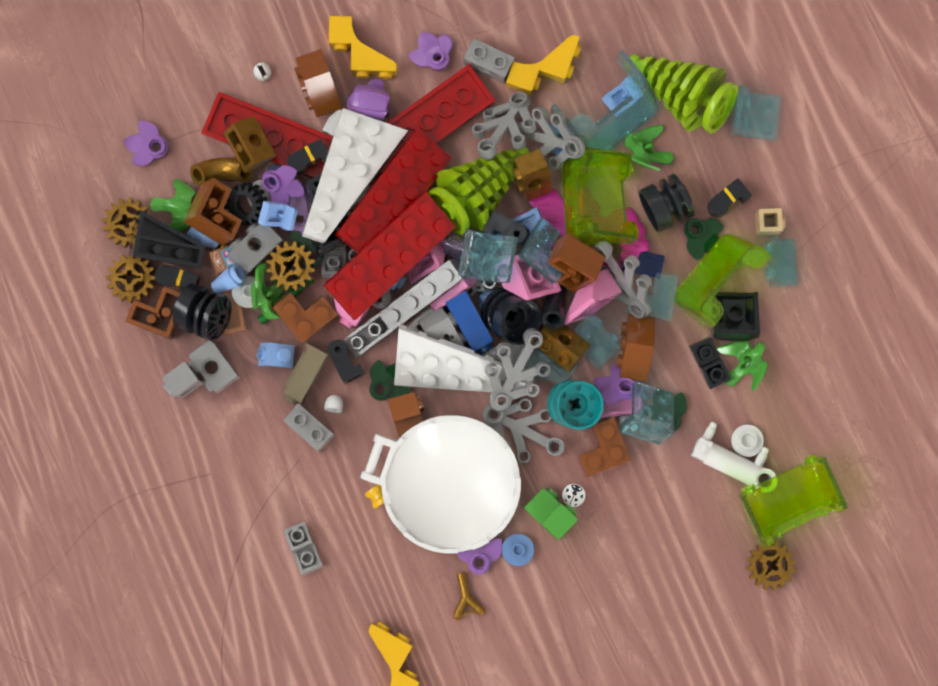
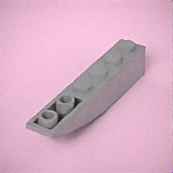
(404, 308)

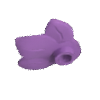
(431, 48)
(143, 144)
(286, 185)
(612, 386)
(488, 552)

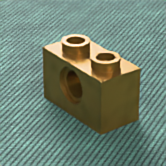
(249, 144)
(532, 175)
(563, 346)

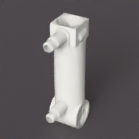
(729, 462)

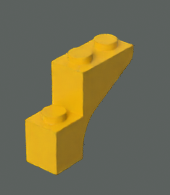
(363, 58)
(554, 66)
(394, 651)

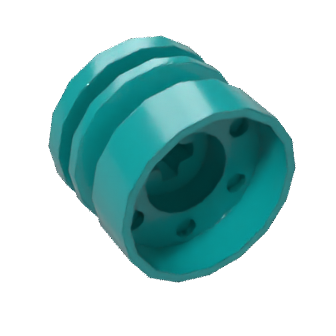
(587, 403)

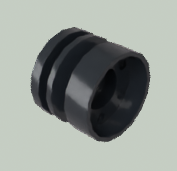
(662, 204)
(202, 312)
(510, 315)

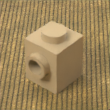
(769, 221)

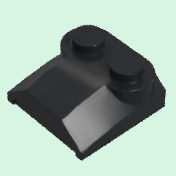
(739, 317)

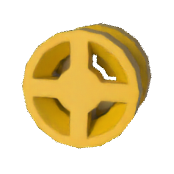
(376, 496)

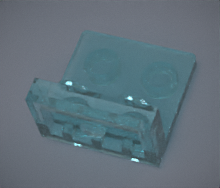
(756, 115)
(487, 257)
(782, 264)
(602, 344)
(651, 414)

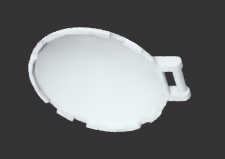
(447, 483)

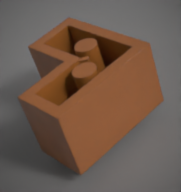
(317, 81)
(208, 213)
(576, 261)
(157, 319)
(304, 321)
(636, 347)
(406, 411)
(610, 451)

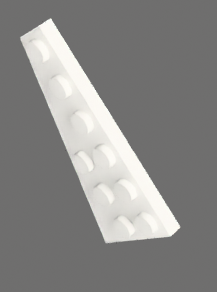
(352, 161)
(443, 364)

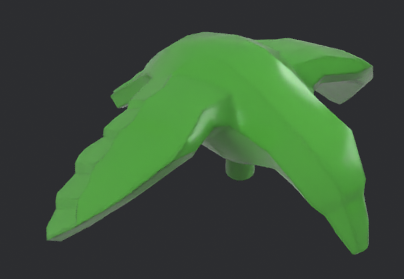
(642, 150)
(178, 206)
(265, 296)
(749, 361)

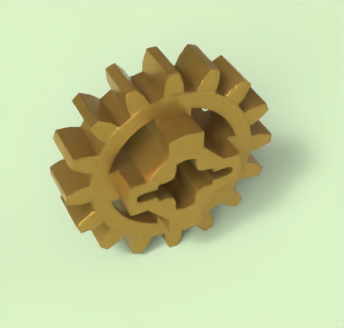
(117, 225)
(282, 260)
(131, 288)
(764, 574)

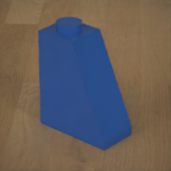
(470, 323)

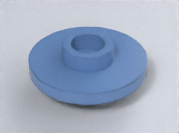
(517, 549)

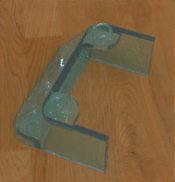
(624, 118)

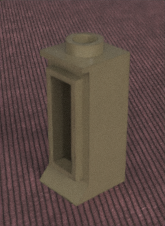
(304, 375)

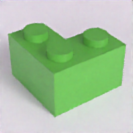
(550, 513)

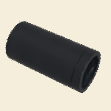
(555, 309)

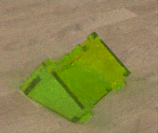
(596, 197)
(698, 290)
(791, 499)

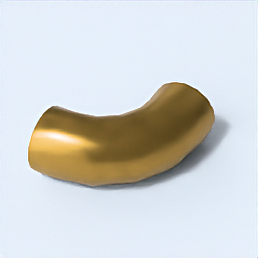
(221, 169)

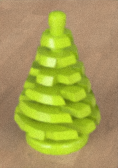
(690, 91)
(475, 189)

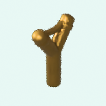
(466, 599)

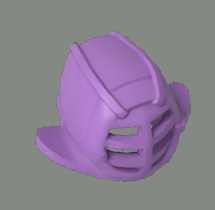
(370, 100)

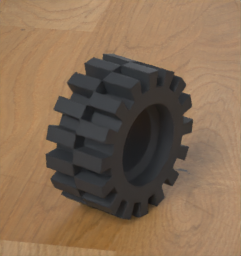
(253, 194)

